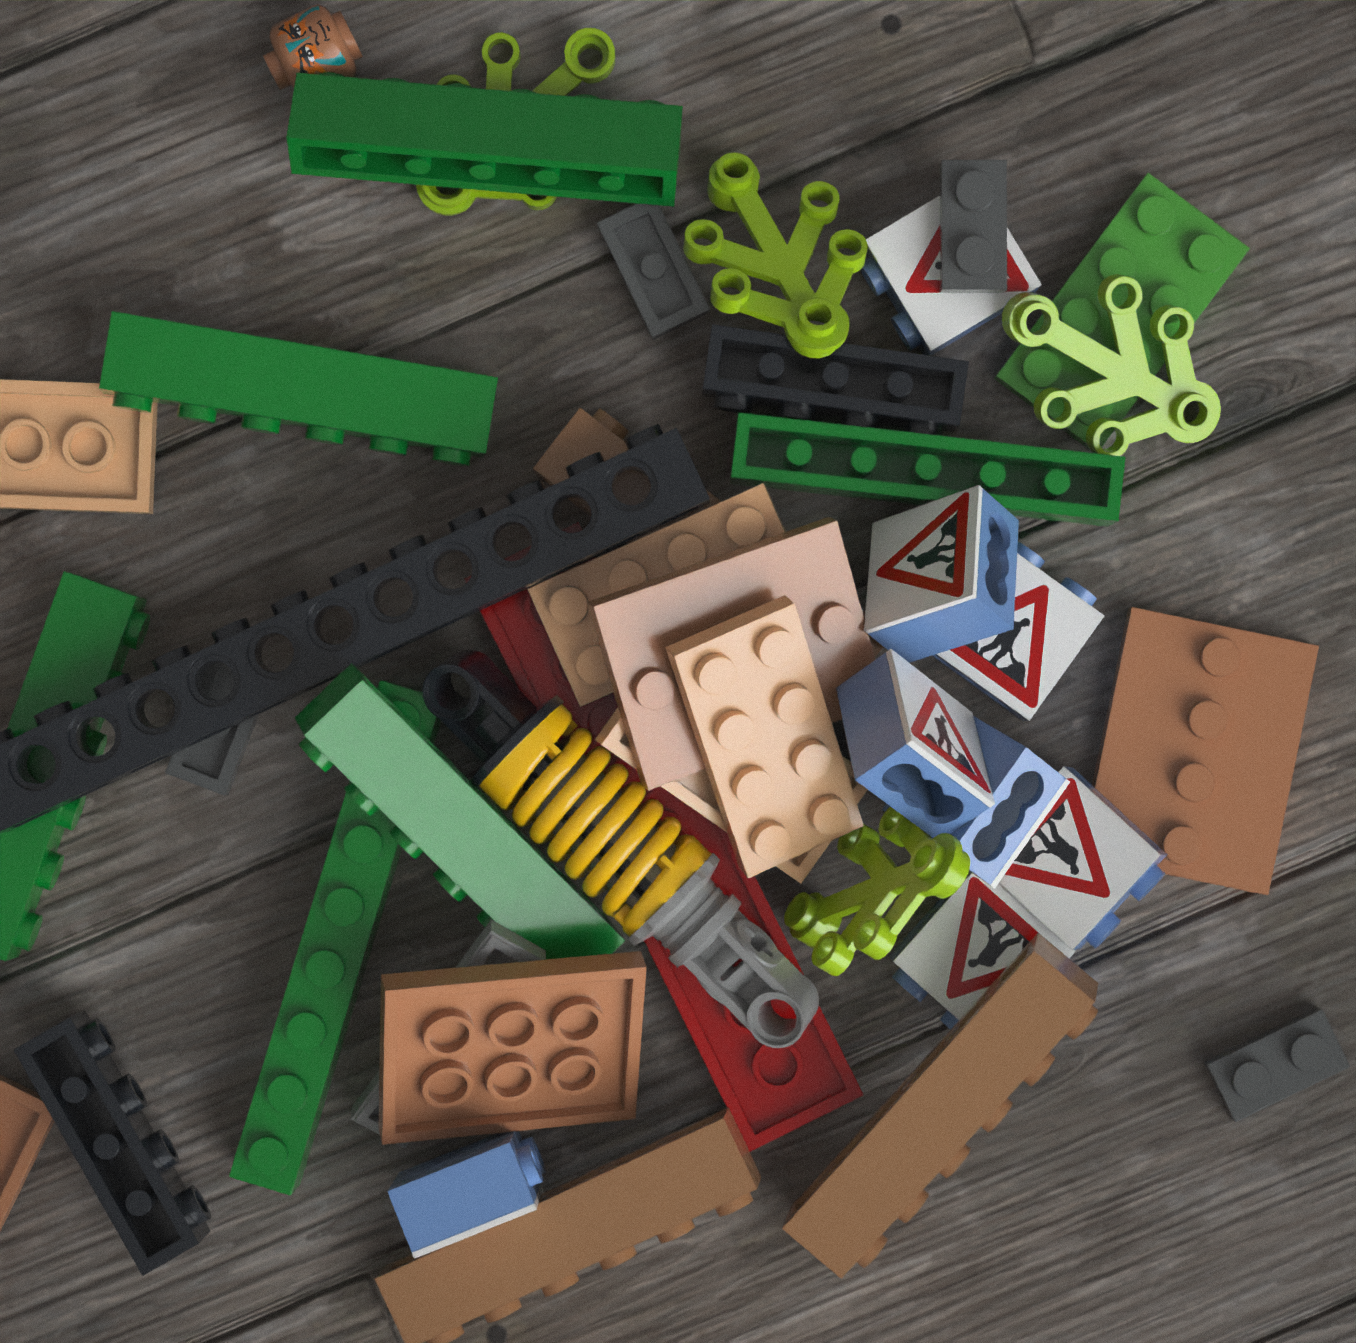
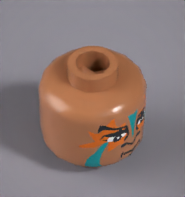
(311, 44)

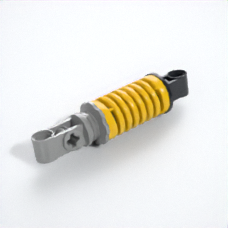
(653, 877)

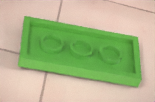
(1176, 260)

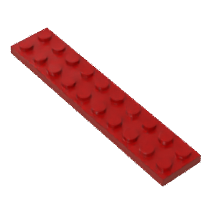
(761, 1085)

